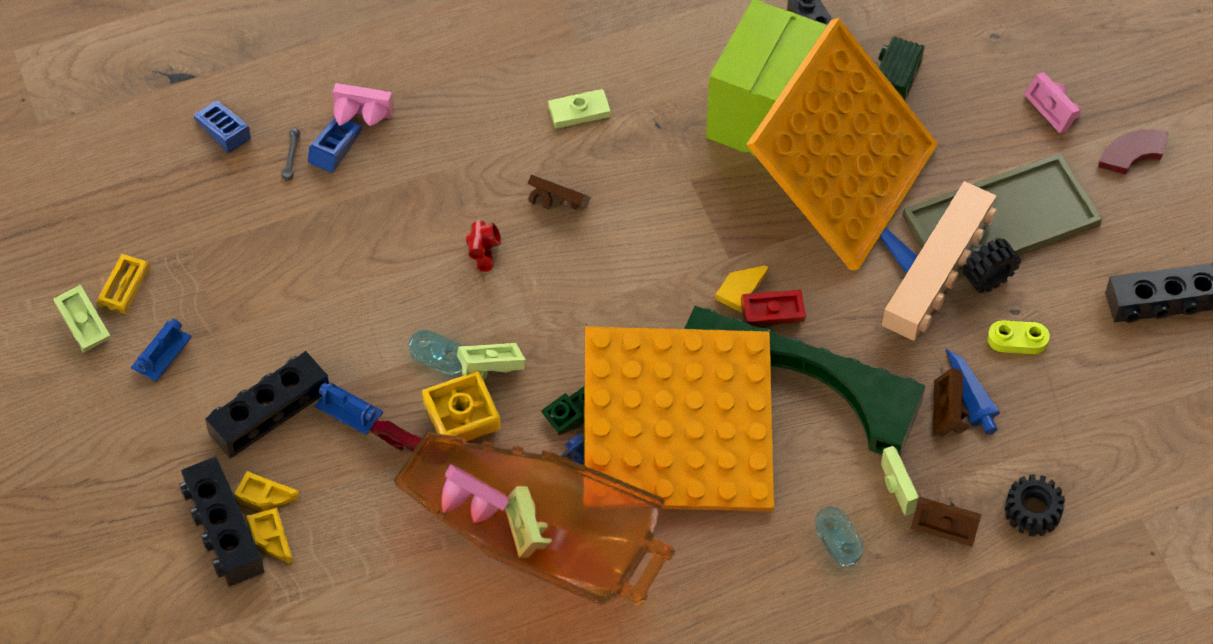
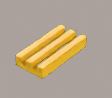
(114, 303)

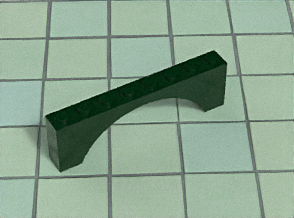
(880, 399)

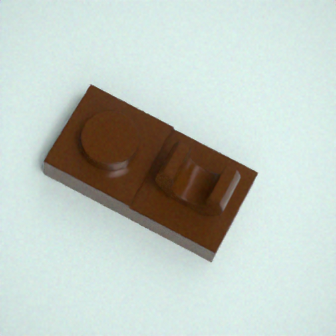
(569, 197)
(947, 403)
(946, 521)

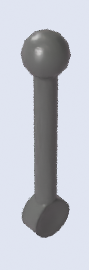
(287, 173)

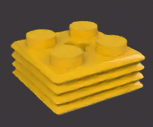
(465, 392)

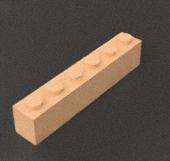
(939, 261)

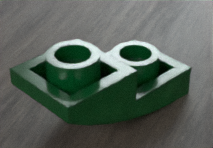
(566, 412)

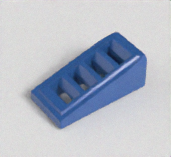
(227, 141)
(333, 145)

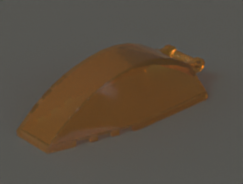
(594, 520)

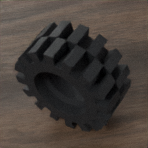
(991, 265)
(1034, 489)

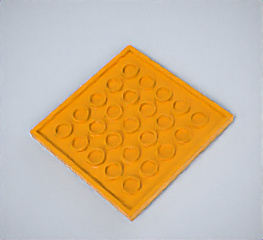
(843, 144)
(681, 414)

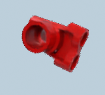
(480, 242)

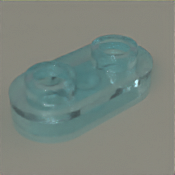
(435, 352)
(839, 538)

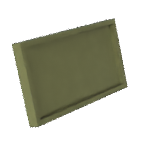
(1032, 204)

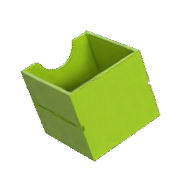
(756, 70)

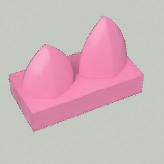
(355, 100)
(1052, 102)
(462, 485)

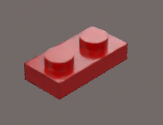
(773, 307)

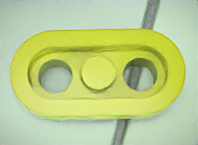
(1018, 337)

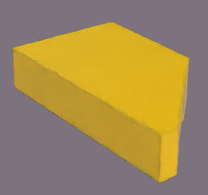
(740, 283)
(263, 493)
(269, 534)

